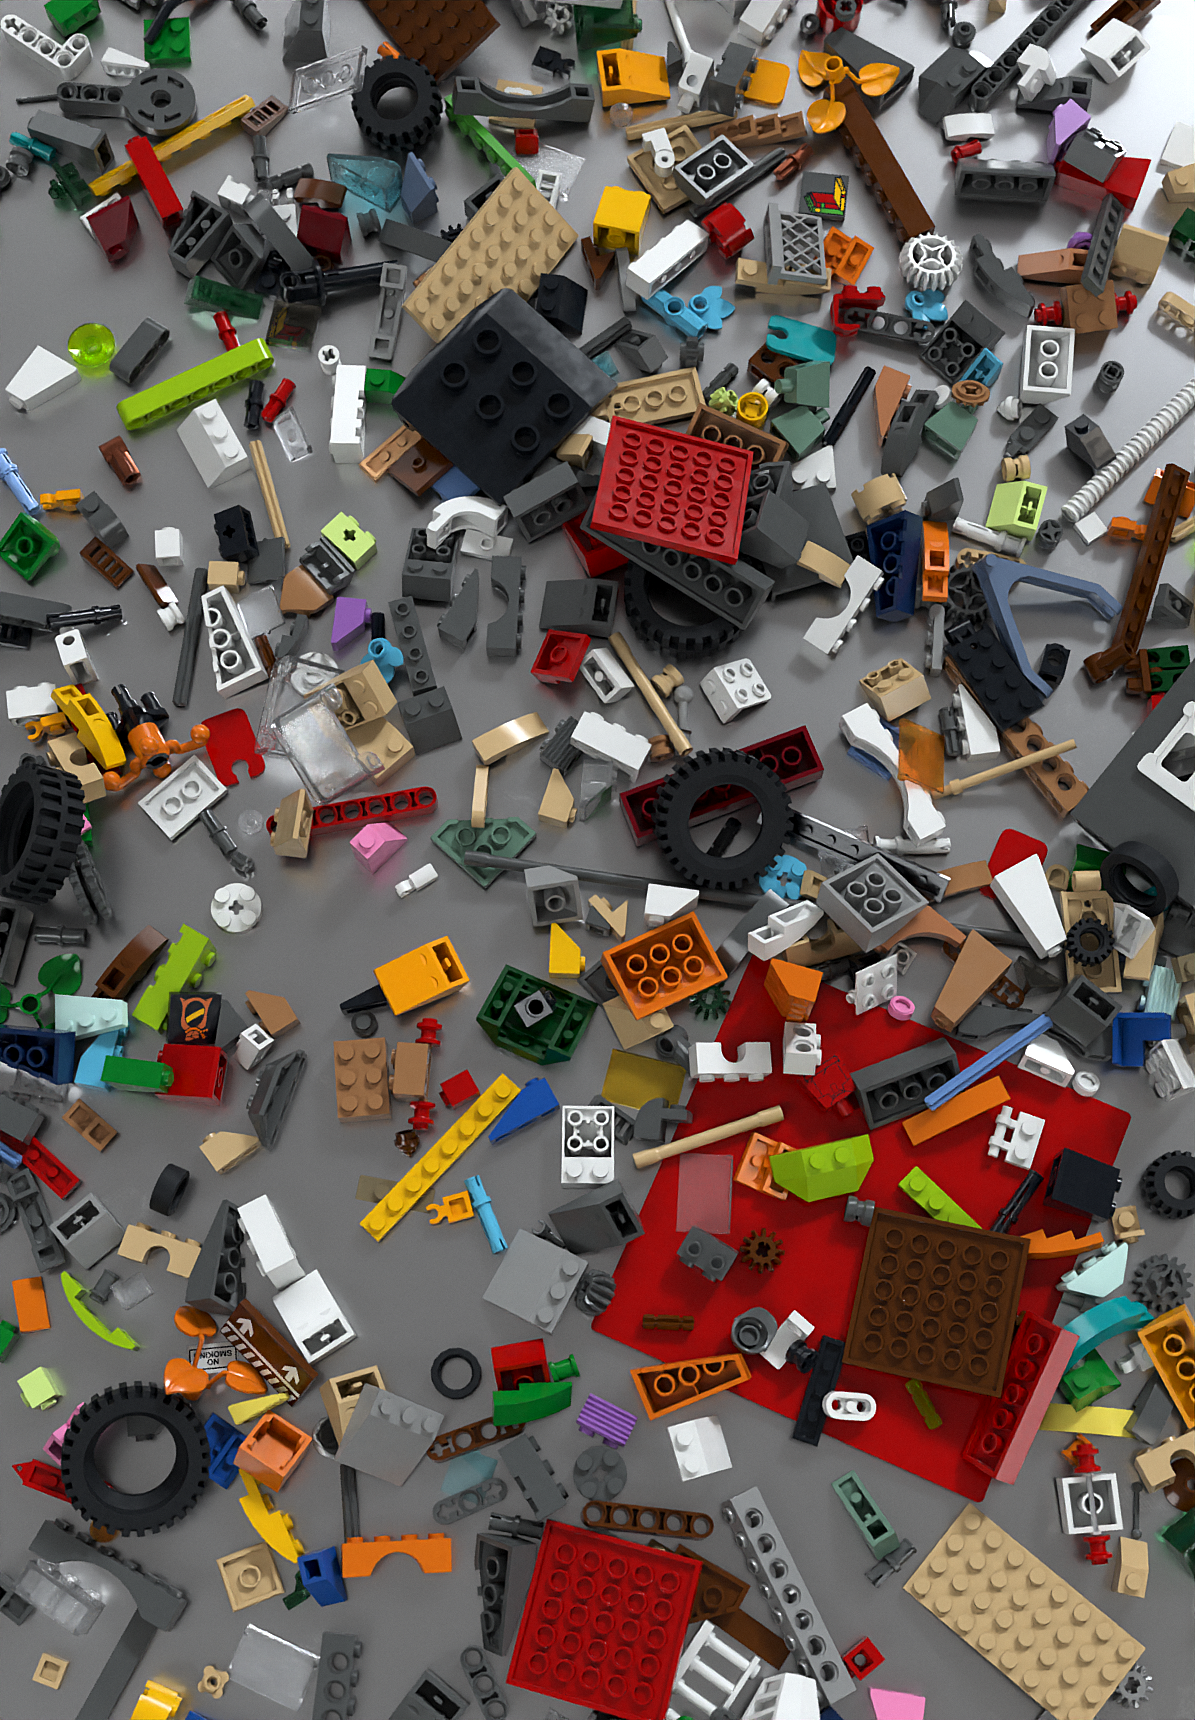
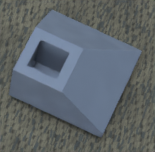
(418, 191)

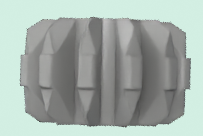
(1138, 1689)

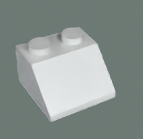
(668, 904)

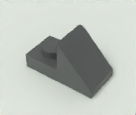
(1172, 606)

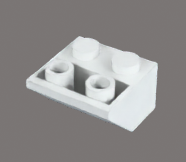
(1115, 49)

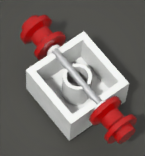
(1090, 1503)

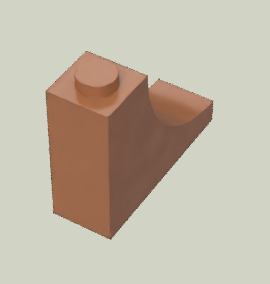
(927, 924)

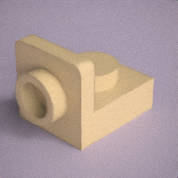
(1126, 1225)

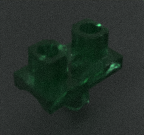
(65, 175)

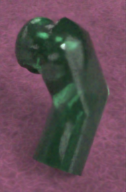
(299, 1595)

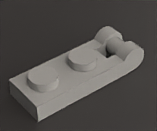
(935, 640)

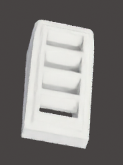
(122, 64)
(552, 177)

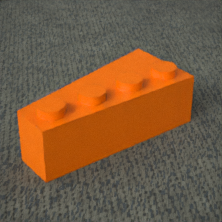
(684, 1382)

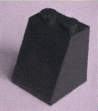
(1082, 1186)

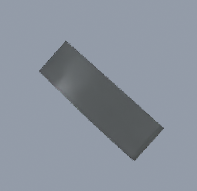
(1151, 1411)

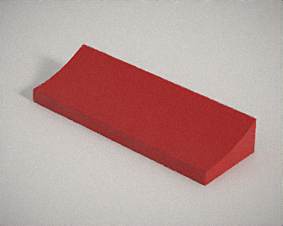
(1031, 1378)

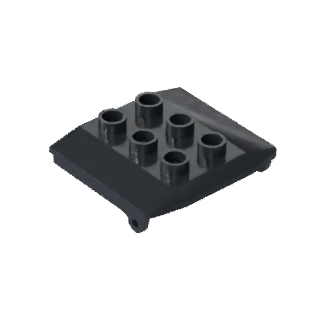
(501, 393)

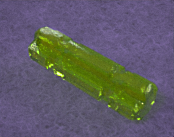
(924, 1403)

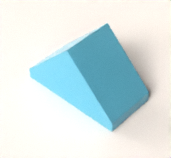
(984, 369)

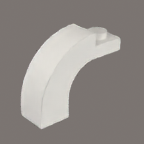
(466, 513)

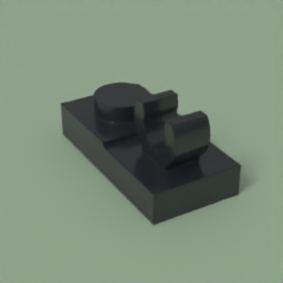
(269, 279)

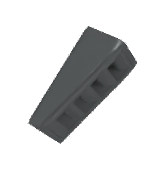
(625, 1138)

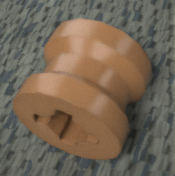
(660, 748)

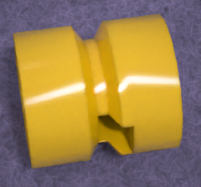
(752, 410)

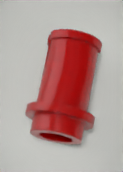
(967, 150)

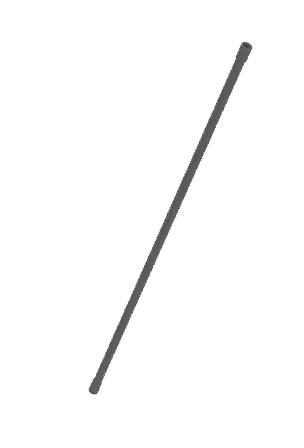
(486, 860)

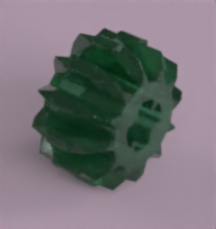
(716, 1005)

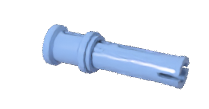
(10, 475)

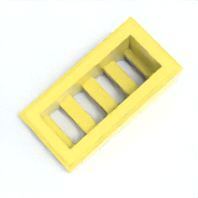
(249, 1410)

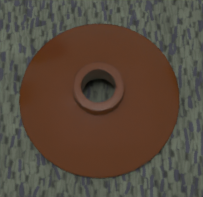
(1178, 1493)

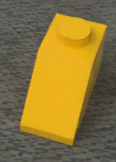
(564, 956)

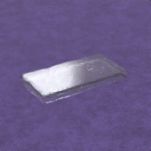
(327, 79)

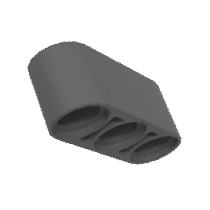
(139, 350)
(473, 1673)

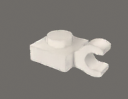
(1138, 1357)

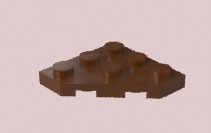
(716, 1591)

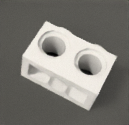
(801, 1048)

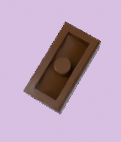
(156, 585)

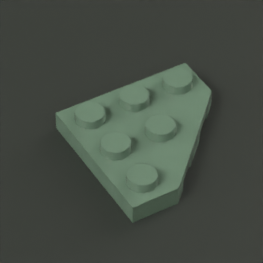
(498, 838)

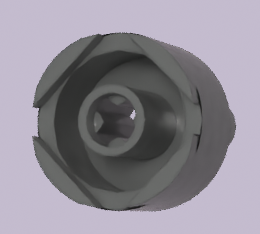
(610, 1462)

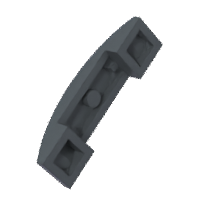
(279, 234)
(413, 240)
(736, 944)
(36, 1220)

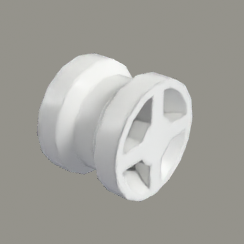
(171, 616)

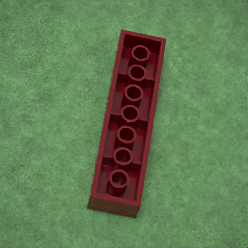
(787, 754)

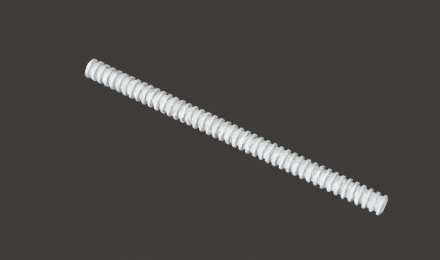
(1130, 453)

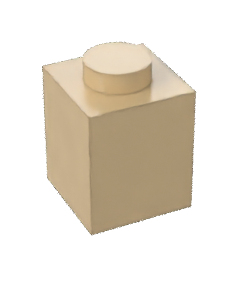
(225, 574)

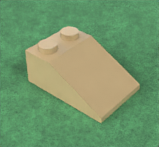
(384, 741)
(293, 825)

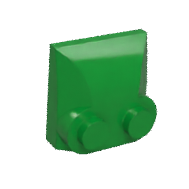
(28, 545)

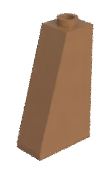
(972, 977)

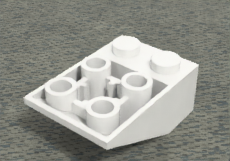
(1170, 1069)
(587, 1146)
(313, 1317)

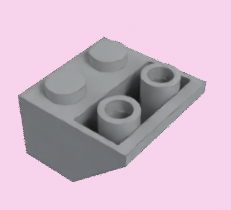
(88, 1231)

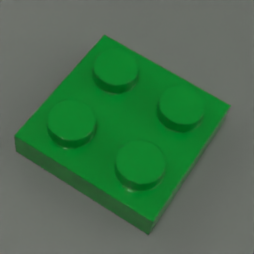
(172, 43)

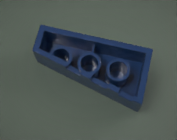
(895, 551)
(39, 1052)

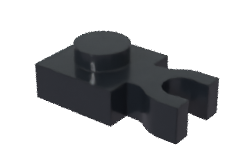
(550, 61)

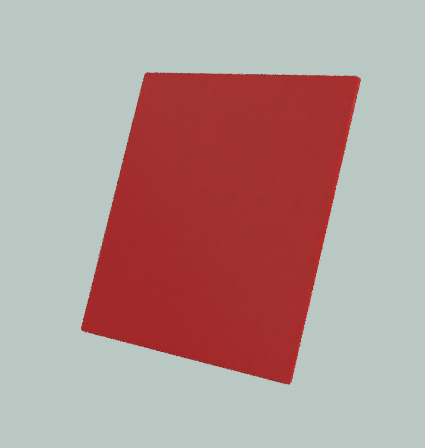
(826, 1252)

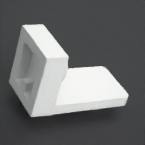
(792, 1329)

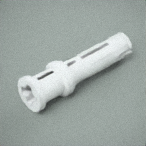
(999, 540)
(905, 846)

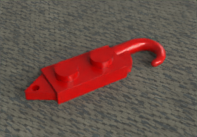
(44, 1478)

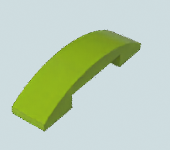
(74, 1292)

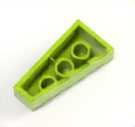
(179, 974)

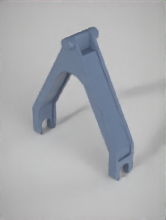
(996, 579)

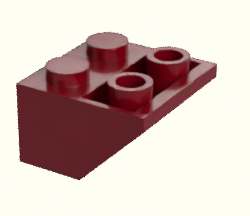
(324, 233)

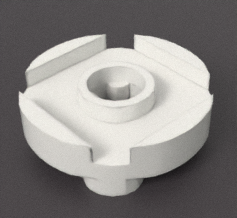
(225, 899)

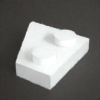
(815, 470)

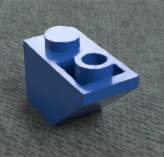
(322, 1576)

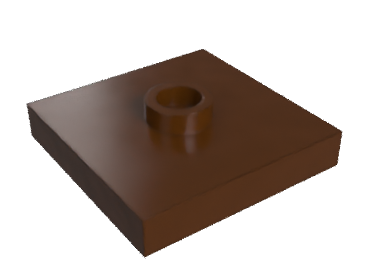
(420, 467)

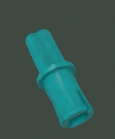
(33, 145)

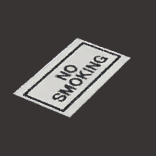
(214, 1356)

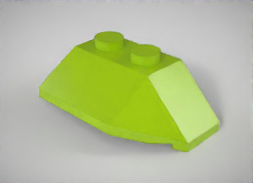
(824, 1168)

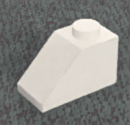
(1047, 1060)

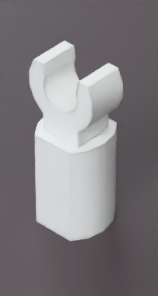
(417, 880)

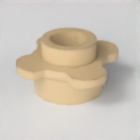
(220, 1678)

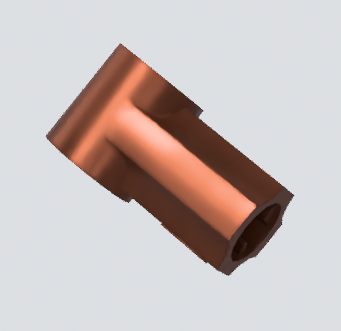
(118, 457)

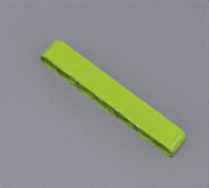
(195, 384)

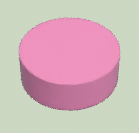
(901, 1008)

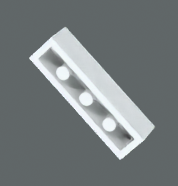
(667, 259)

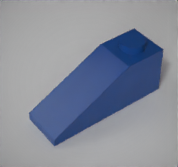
(528, 1107)

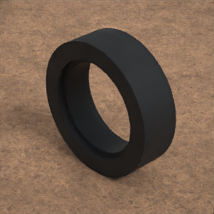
(1150, 862)

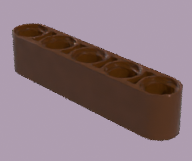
(659, 1516)

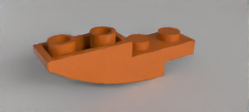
(934, 561)

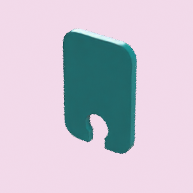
(802, 340)

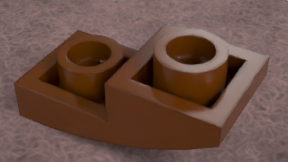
(324, 192)

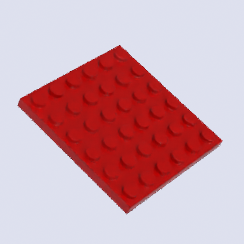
(672, 490)
(604, 1622)

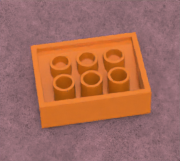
(663, 966)

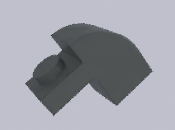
(102, 519)
(653, 1119)
(11, 1603)

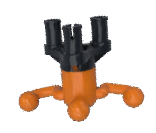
(141, 730)

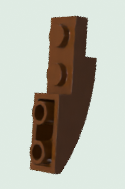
(130, 964)

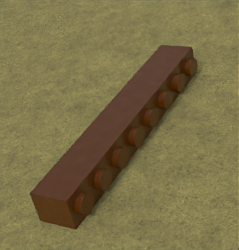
(880, 165)

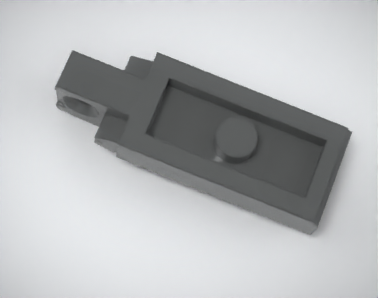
(1030, 431)

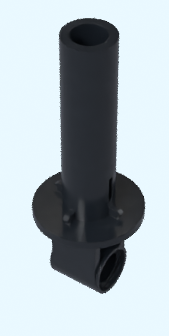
(316, 283)

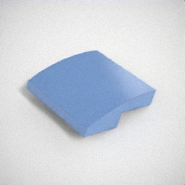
(454, 485)

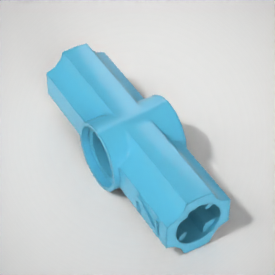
(684, 320)

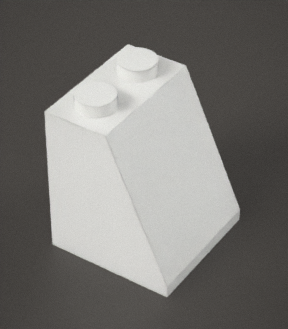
(698, 1447)

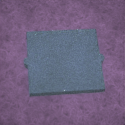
(467, 1472)

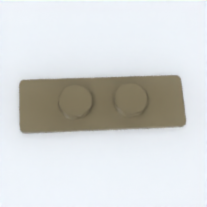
(375, 1189)

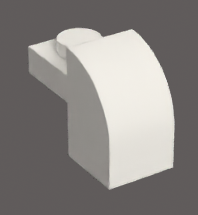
(1036, 71)

